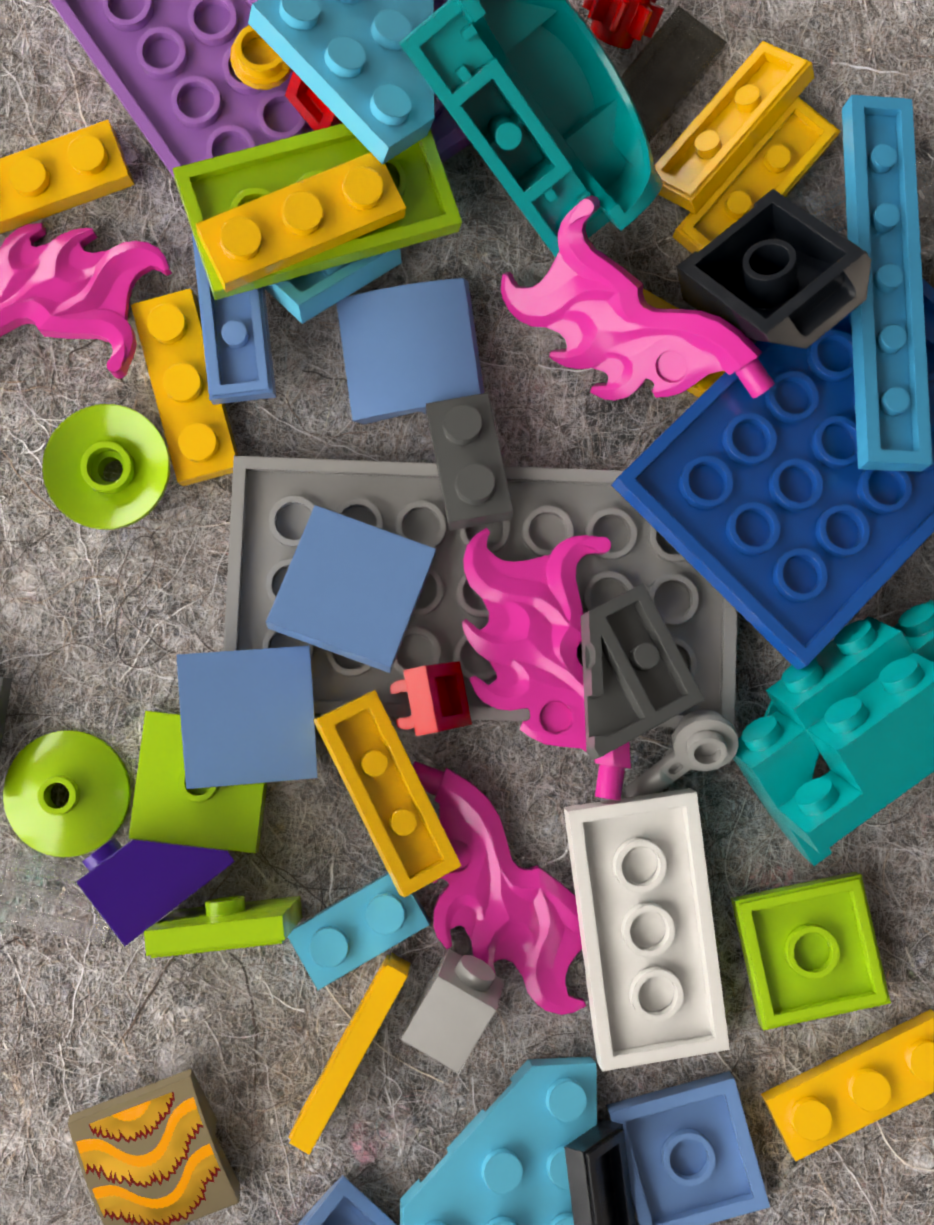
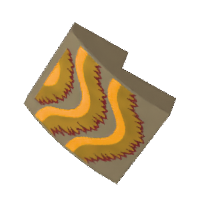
(154, 1155)

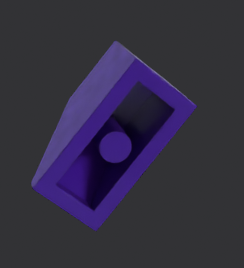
(146, 881)

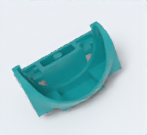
(539, 108)
(869, 716)

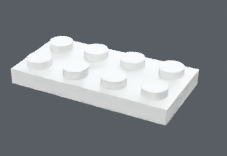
(646, 928)

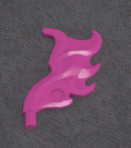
(74, 290)
(615, 329)
(535, 645)
(502, 906)

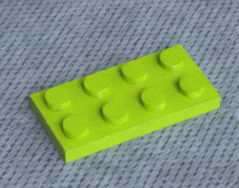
(248, 174)

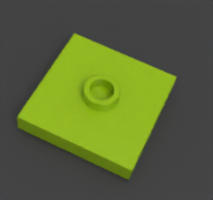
(192, 817)
(223, 925)
(810, 950)

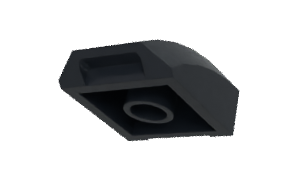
(777, 274)

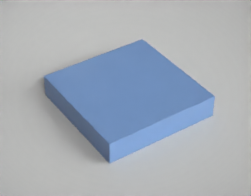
(351, 589)
(690, 1153)

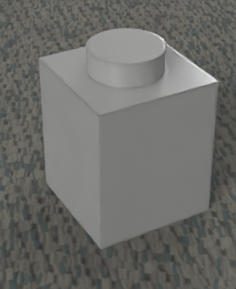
(454, 1009)

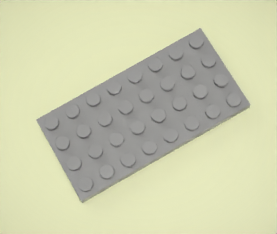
(405, 498)

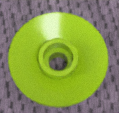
(82, 449)
(96, 788)

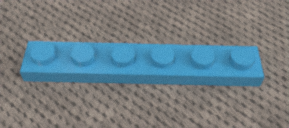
(890, 323)

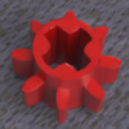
(623, 20)

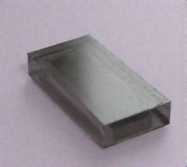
(670, 68)

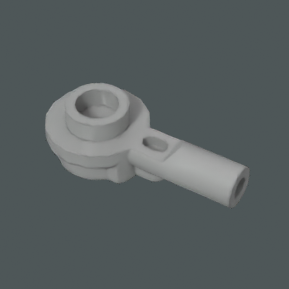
(700, 743)

